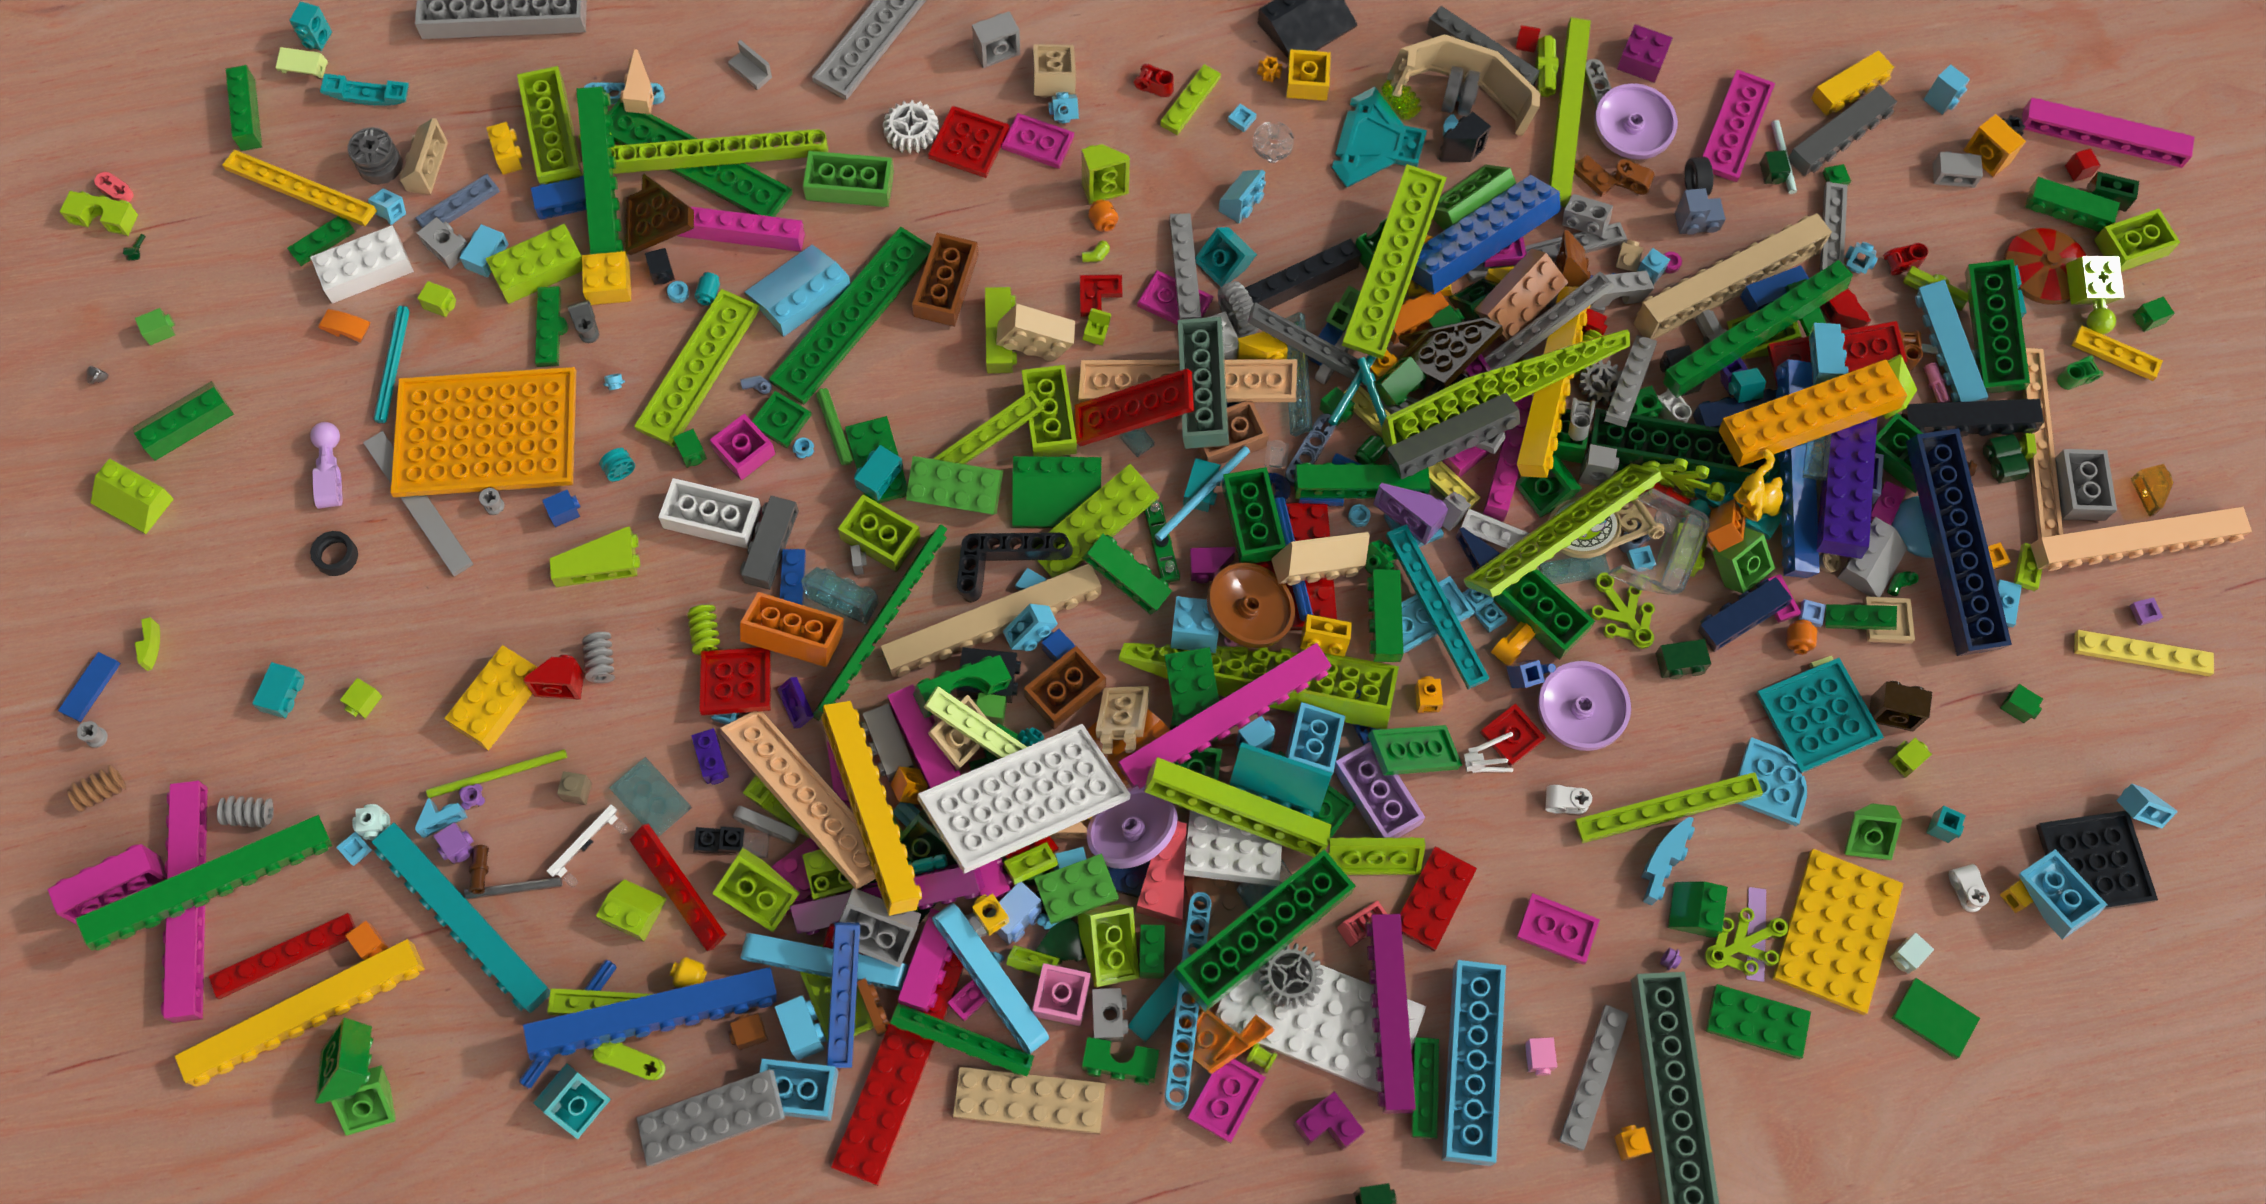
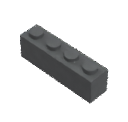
(769, 542)

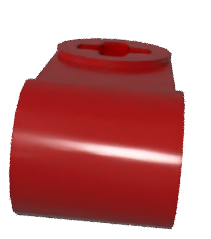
(1155, 81)
(1903, 258)

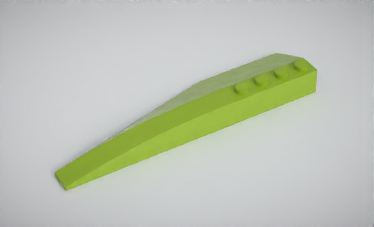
(1515, 379)

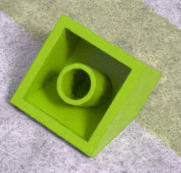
(631, 909)

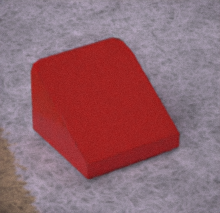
(1527, 38)

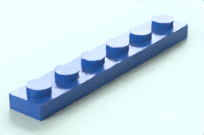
(843, 994)

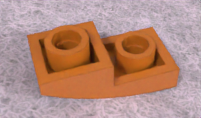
(345, 324)

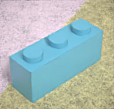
(1827, 352)

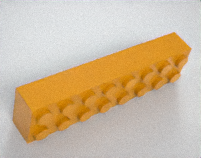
(1812, 412)

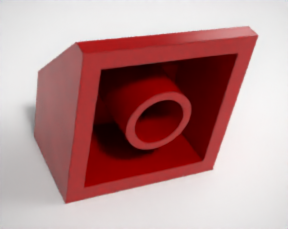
(557, 678)

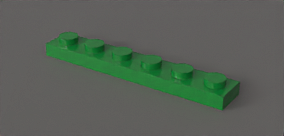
(962, 1040)

